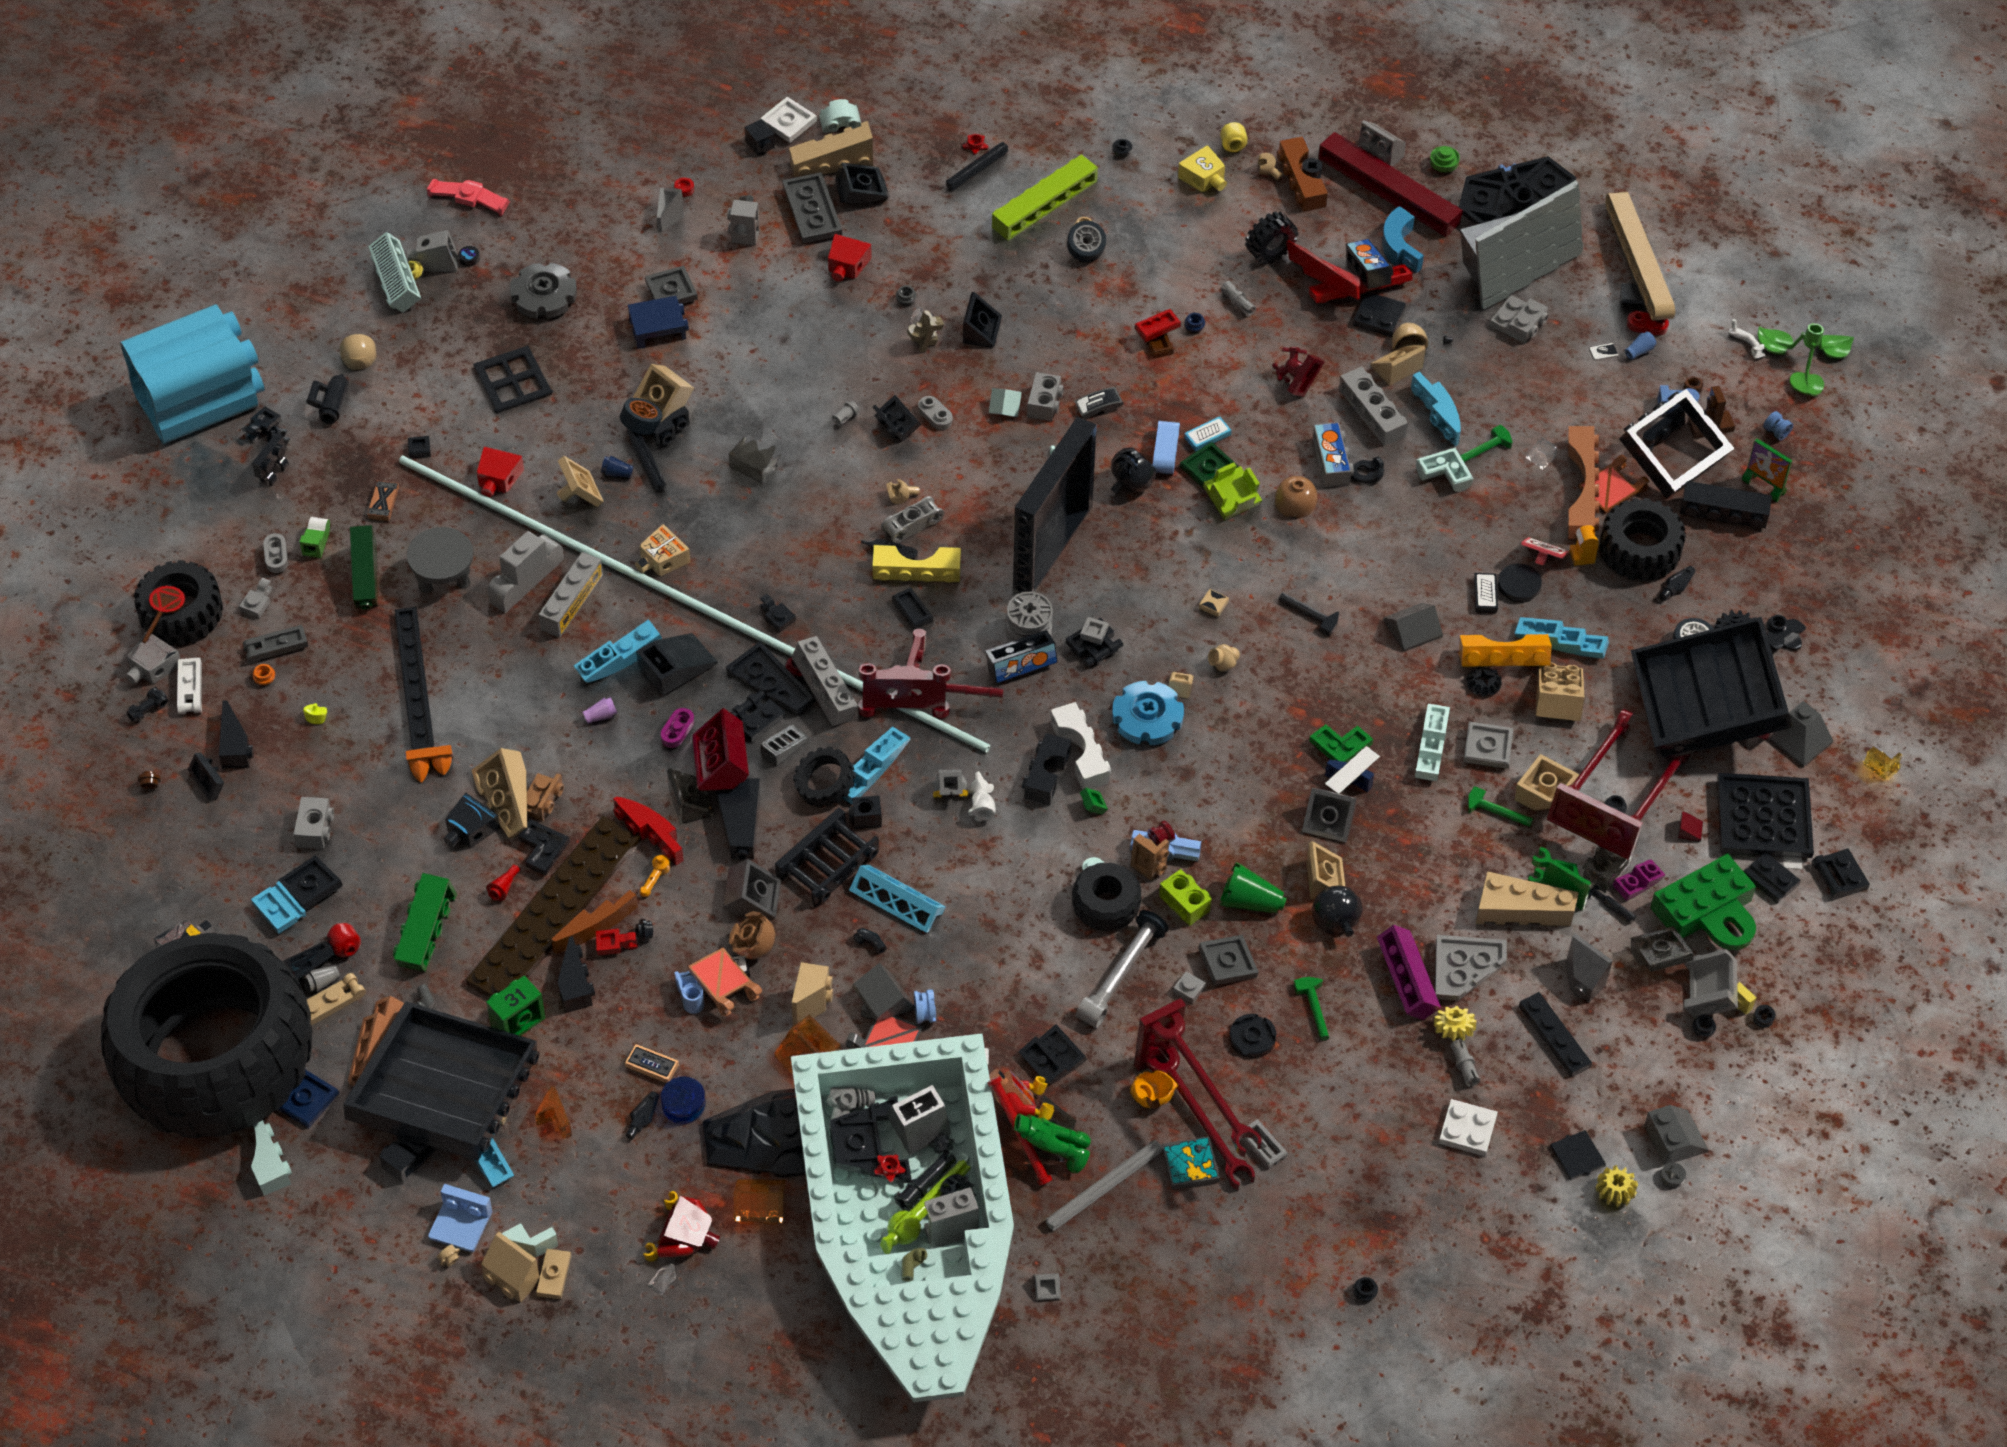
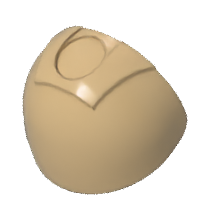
(1406, 330)
(357, 351)

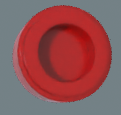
(686, 185)

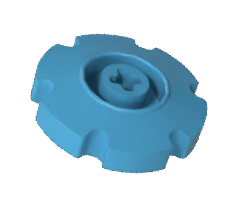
(1148, 713)

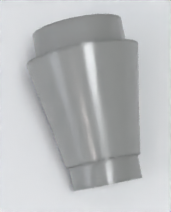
(320, 978)

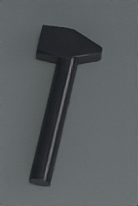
(1329, 623)

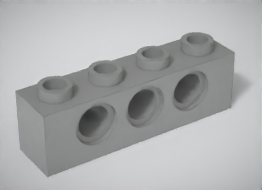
(1373, 406)
(824, 681)

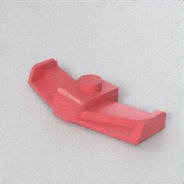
(469, 194)

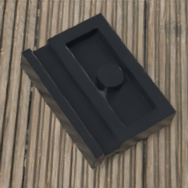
(1772, 877)

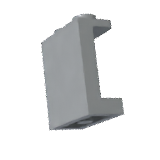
(1712, 984)
(950, 1217)

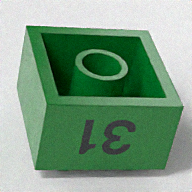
(516, 1007)

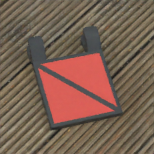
(885, 1032)

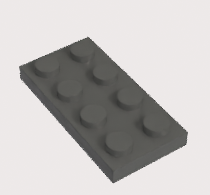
(812, 207)

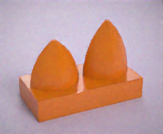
(420, 758)

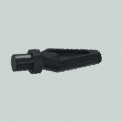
(1677, 582)
(642, 1114)

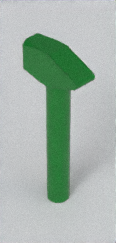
(1501, 436)
(1476, 800)
(1307, 986)

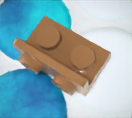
(542, 795)
(1149, 858)

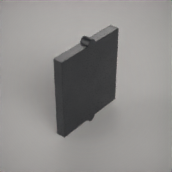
(1578, 1155)

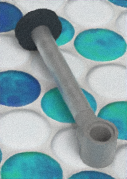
(1095, 1008)

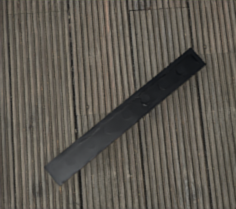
(414, 678)

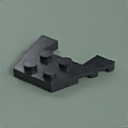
(857, 1140)

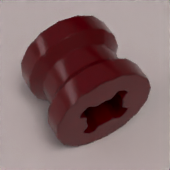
(1161, 832)

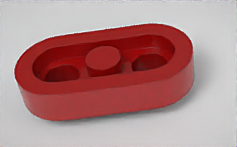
(1642, 322)

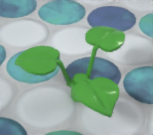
(1832, 346)

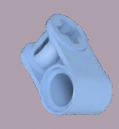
(689, 989)

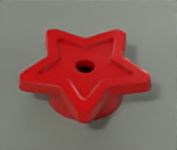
(975, 148)
(889, 1160)

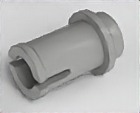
(850, 409)

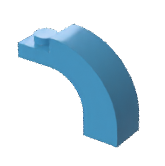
(1396, 250)

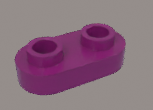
(675, 729)

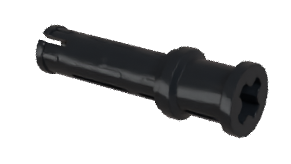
(918, 1187)

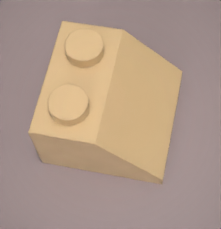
(664, 389)
(1540, 783)
(811, 991)
(510, 1268)

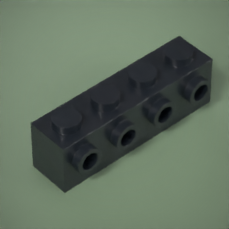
(1726, 504)

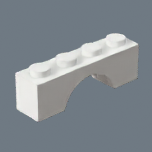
(1090, 767)

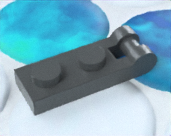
(275, 644)

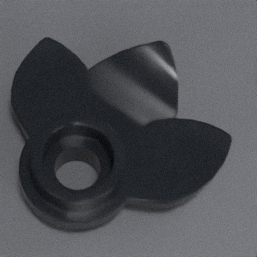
(1785, 634)

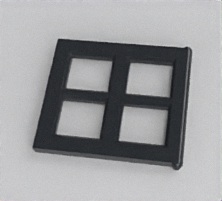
(513, 379)

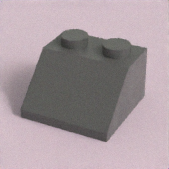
(1674, 1134)

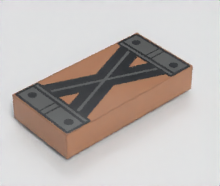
(383, 500)

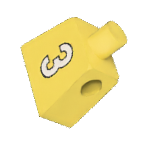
(1203, 170)

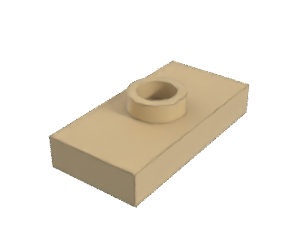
(553, 1274)

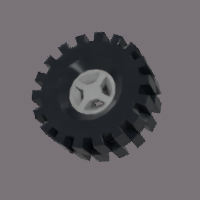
(1270, 237)

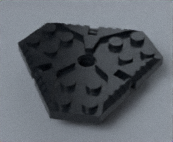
(1493, 196)

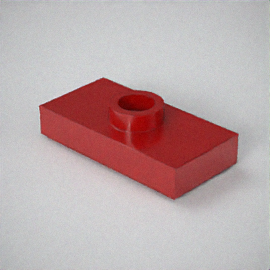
(1157, 325)

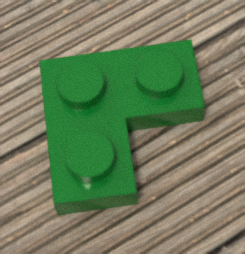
(1339, 747)

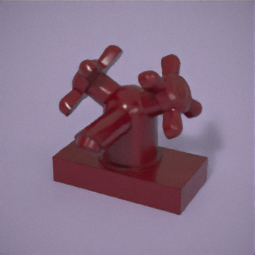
(1303, 373)

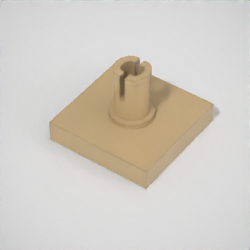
(579, 483)

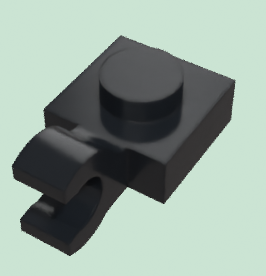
(261, 422)
(778, 616)

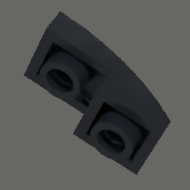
(666, 429)

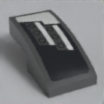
(1093, 403)

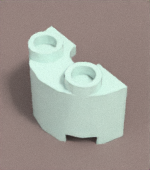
(839, 114)

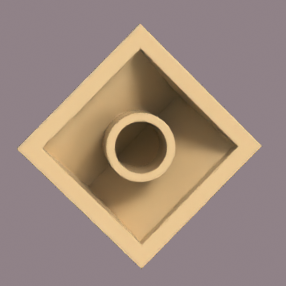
(1400, 363)
(1323, 869)

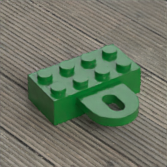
(1707, 901)

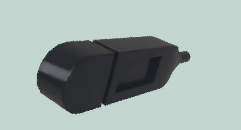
(907, 552)

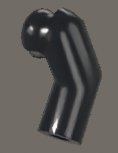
(871, 937)

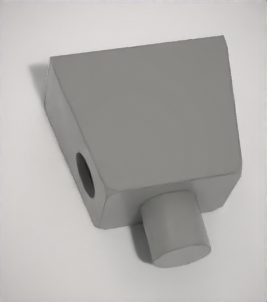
(435, 252)

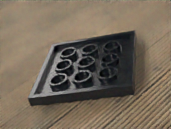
(1765, 815)

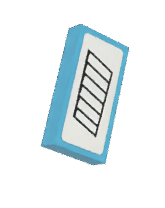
(1207, 432)

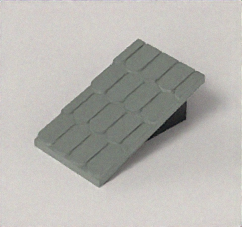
(1523, 246)

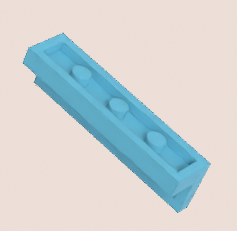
(899, 889)

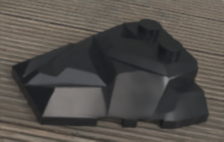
(758, 1136)

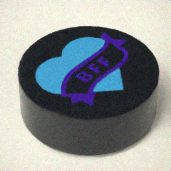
(469, 256)

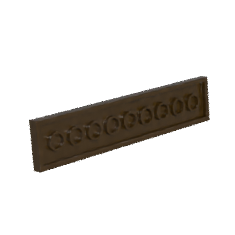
(554, 907)

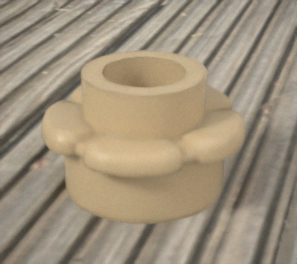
(449, 1255)

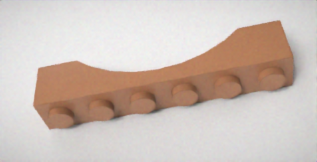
(1581, 450)

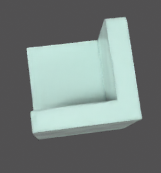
(1005, 402)

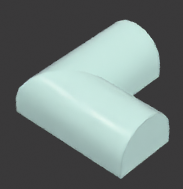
(1447, 463)

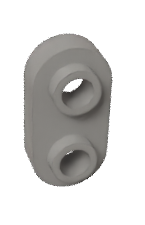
(932, 409)
(275, 553)

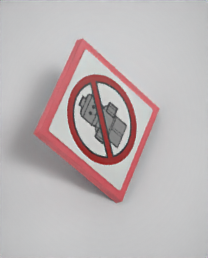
(1544, 549)

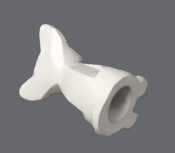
(982, 803)

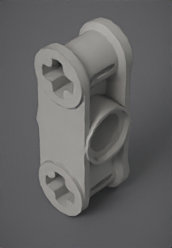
(912, 519)

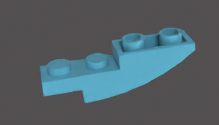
(1443, 410)
(617, 656)

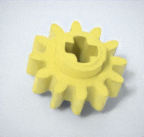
(1455, 1023)

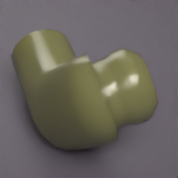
(911, 1261)

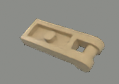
(335, 998)

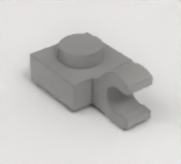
(257, 602)

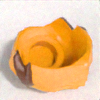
(1153, 1089)

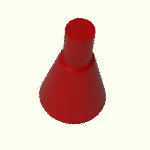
(500, 887)

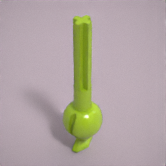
(905, 1226)

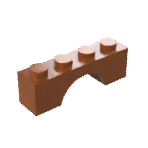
(1308, 191)

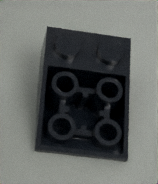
(674, 661)

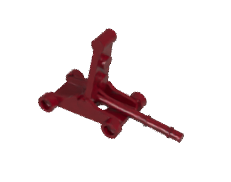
(910, 677)

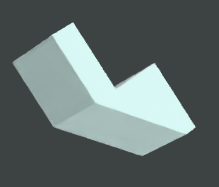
(535, 1245)

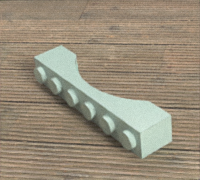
(267, 1166)

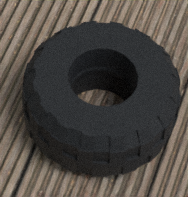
(1101, 913)

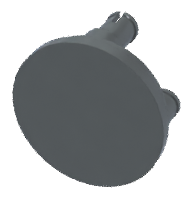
(440, 558)

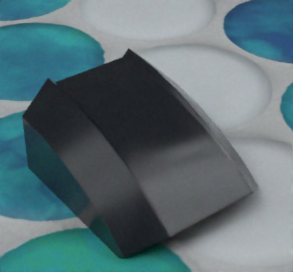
(860, 183)

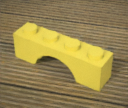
(891, 565)

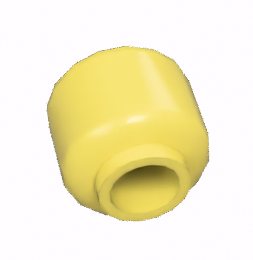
(1233, 137)

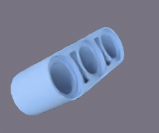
(1166, 447)

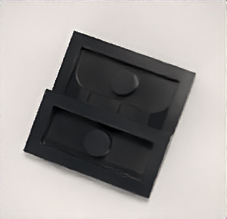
(1053, 1055)

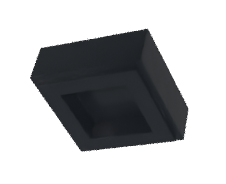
(419, 447)

